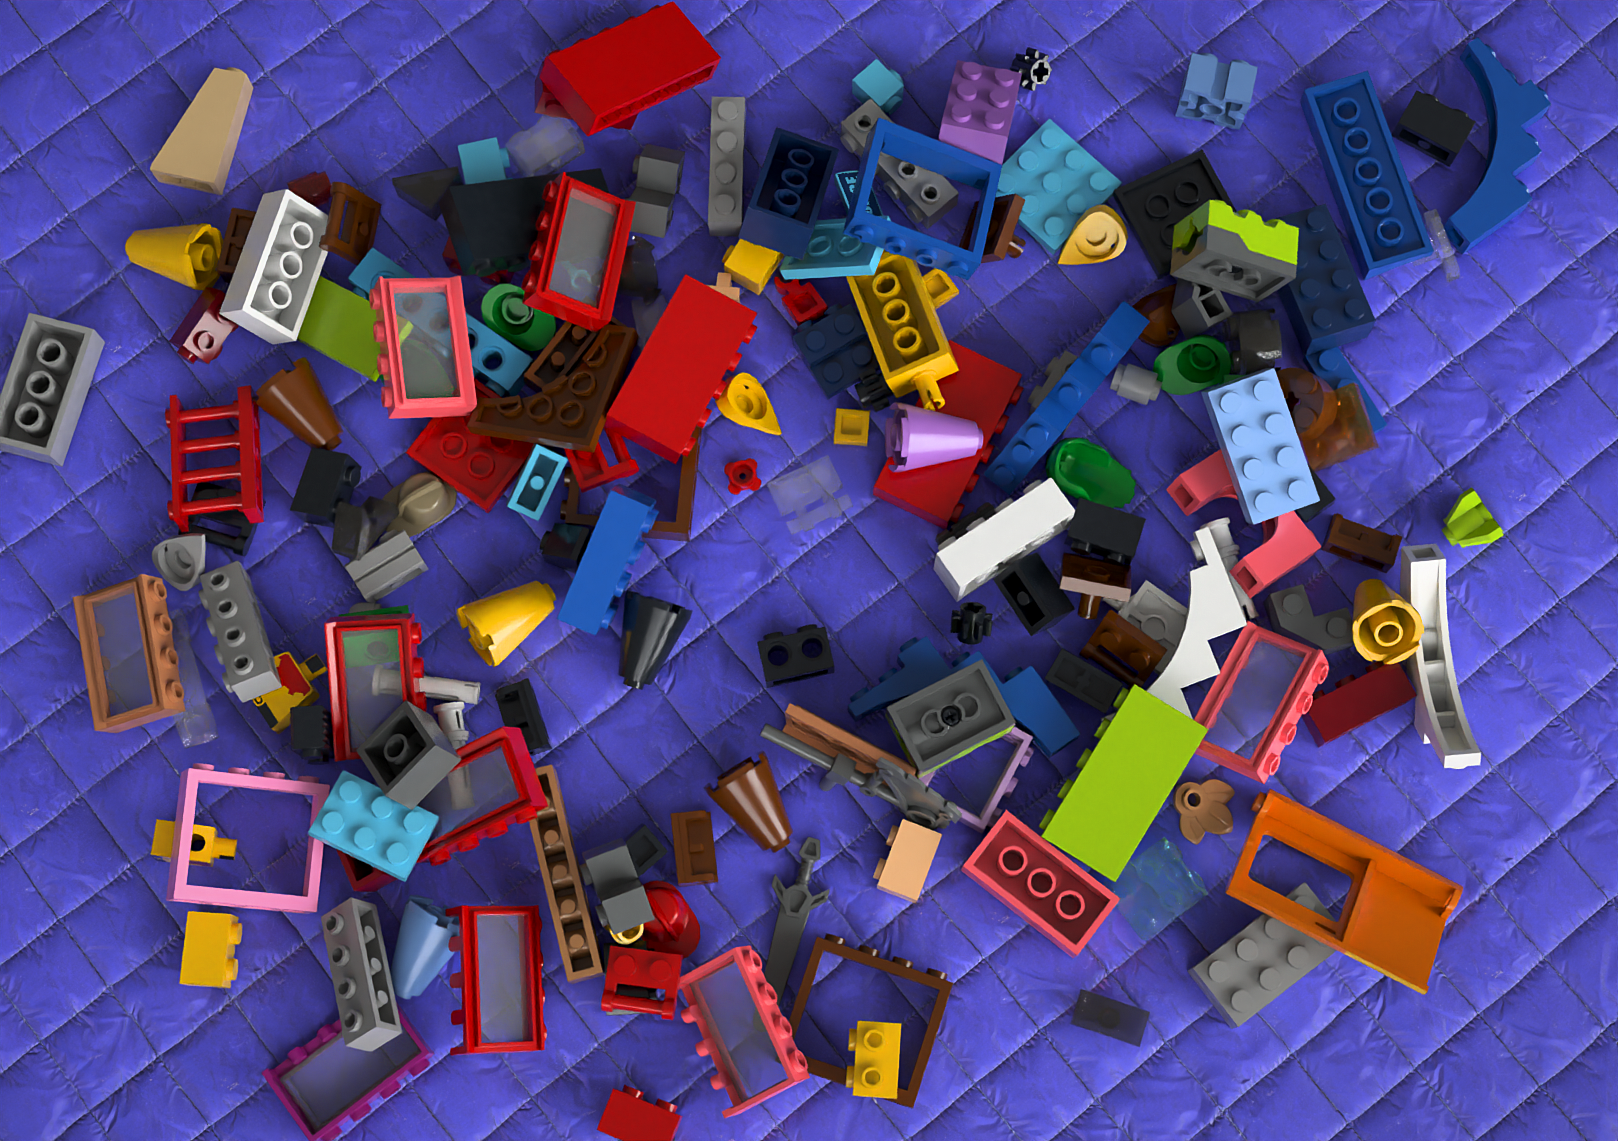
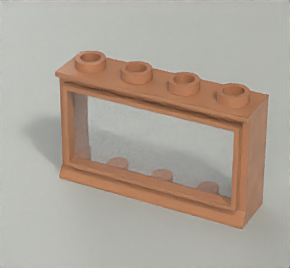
(129, 654)

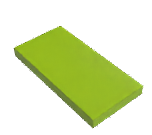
(341, 328)

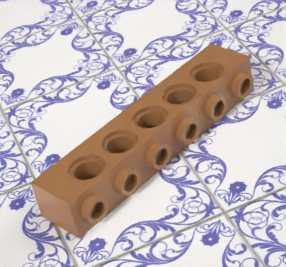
(565, 884)

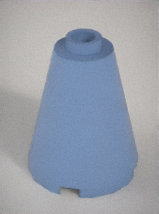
(421, 946)

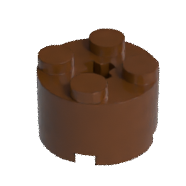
(1317, 403)

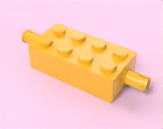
(904, 328)

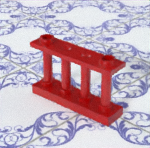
(246, 470)

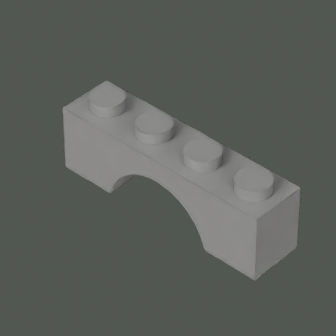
(726, 166)

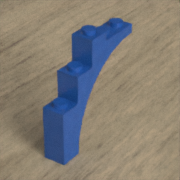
(1511, 149)
(1066, 397)
(1024, 693)

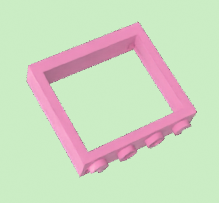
(241, 777)

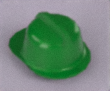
(517, 322)
(1192, 365)

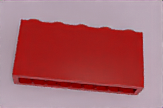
(629, 67)
(681, 370)
(975, 393)

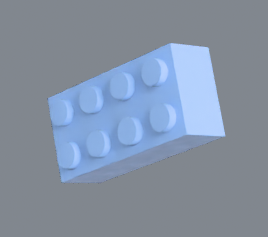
(1260, 446)

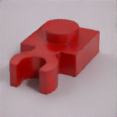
(800, 301)

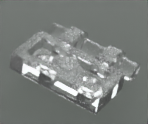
(804, 487)

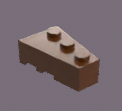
(562, 354)

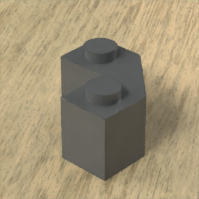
(657, 183)
(1198, 307)
(1293, 618)
(617, 886)

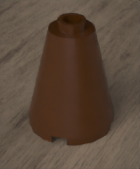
(301, 406)
(754, 802)

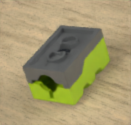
(1234, 251)
(950, 718)

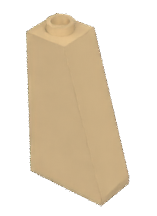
(207, 134)

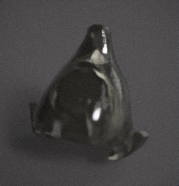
(639, 272)

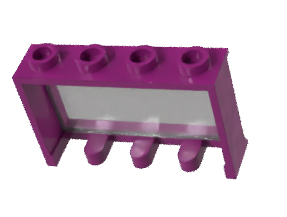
(332, 1082)

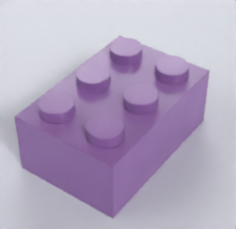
(980, 109)

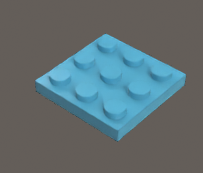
(1056, 182)

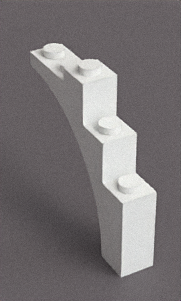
(1430, 668)

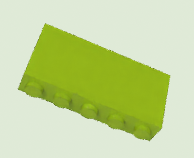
(1122, 781)

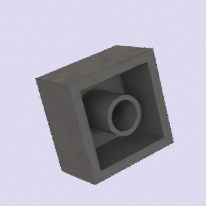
(408, 755)

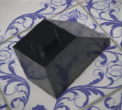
(565, 546)

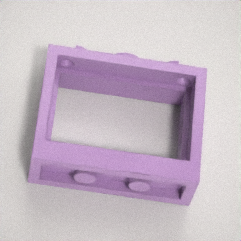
(1004, 785)

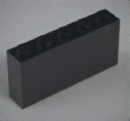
(497, 220)

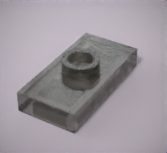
(1109, 1018)

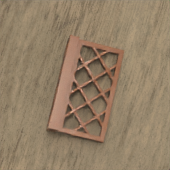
(834, 740)

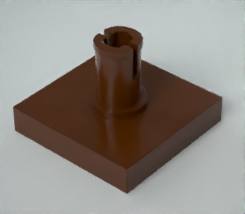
(1000, 231)
(1094, 580)

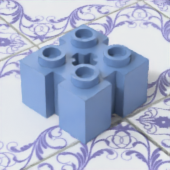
(1216, 90)

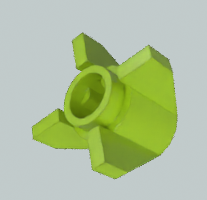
(1470, 522)

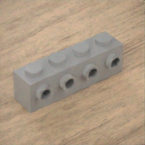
(923, 192)
(239, 632)
(361, 975)

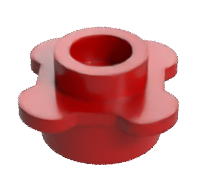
(740, 467)

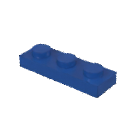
(1337, 373)

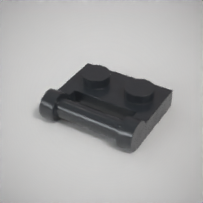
(233, 518)

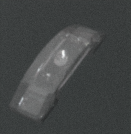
(197, 722)

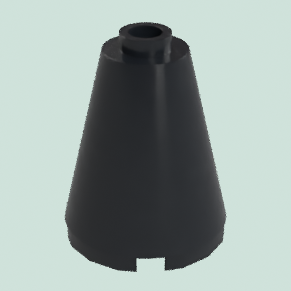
(648, 636)

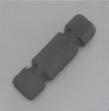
(959, 529)

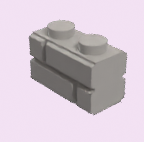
(386, 566)

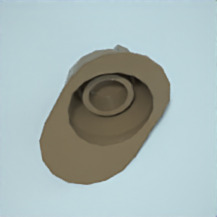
(421, 503)

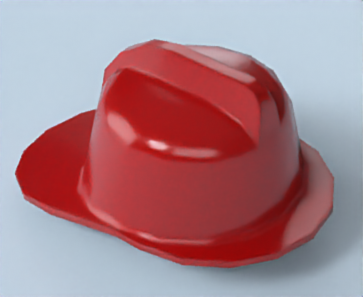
(675, 924)

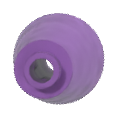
(928, 437)

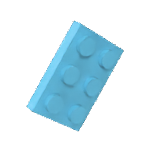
(833, 254)
(373, 826)

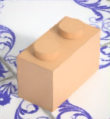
(908, 860)

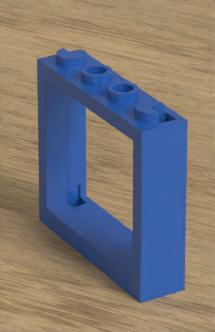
(935, 157)

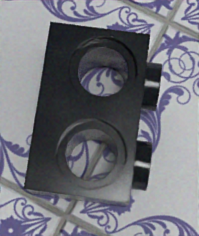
(798, 666)

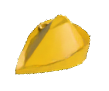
(1093, 236)
(748, 404)

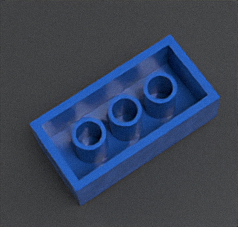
(607, 558)

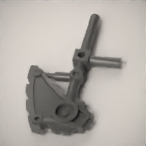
(907, 792)

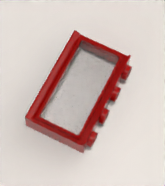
(578, 253)
(370, 674)
(482, 795)
(499, 979)

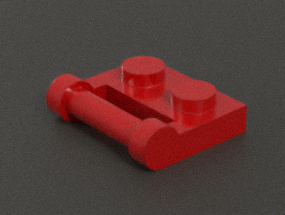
(592, 468)
(645, 970)

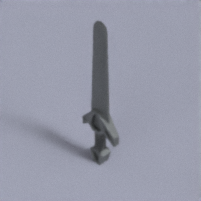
(792, 918)

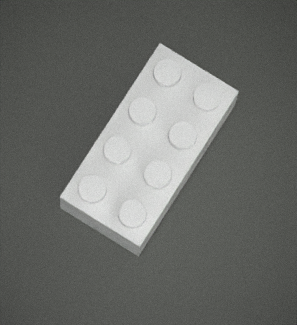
(277, 268)
(1003, 538)

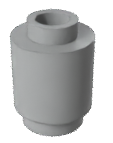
(1136, 383)

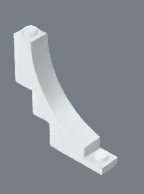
(1209, 614)

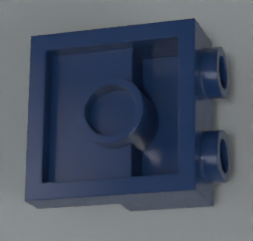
(835, 349)

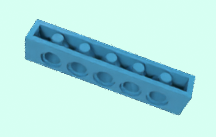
(488, 345)

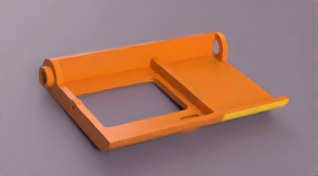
(1392, 906)

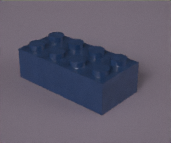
(788, 194)
(1326, 296)

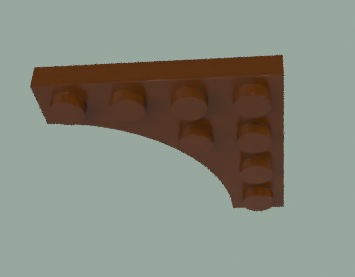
(569, 409)

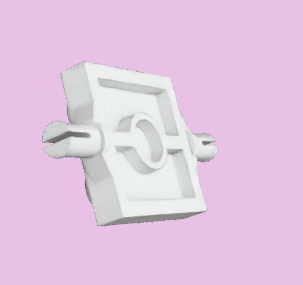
(1154, 615)

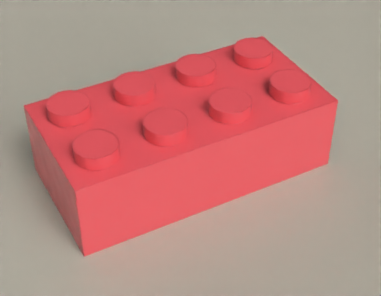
(1040, 884)

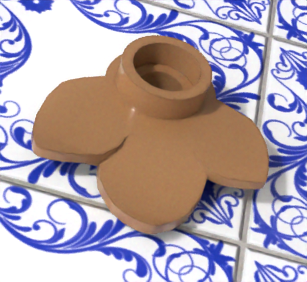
(1208, 811)

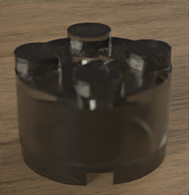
(1252, 341)

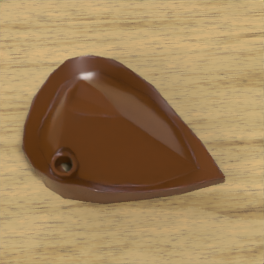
(1157, 309)

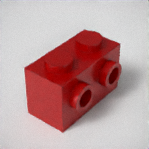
(635, 1119)

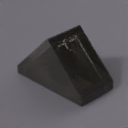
(426, 189)

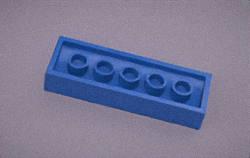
(1365, 174)

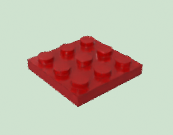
(469, 462)

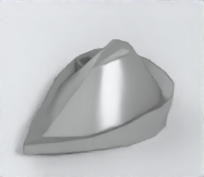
(181, 560)

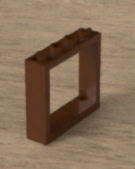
(661, 530)
(898, 967)

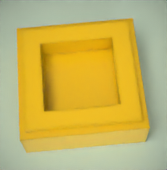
(940, 287)
(851, 427)

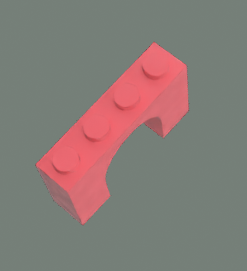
(1285, 537)

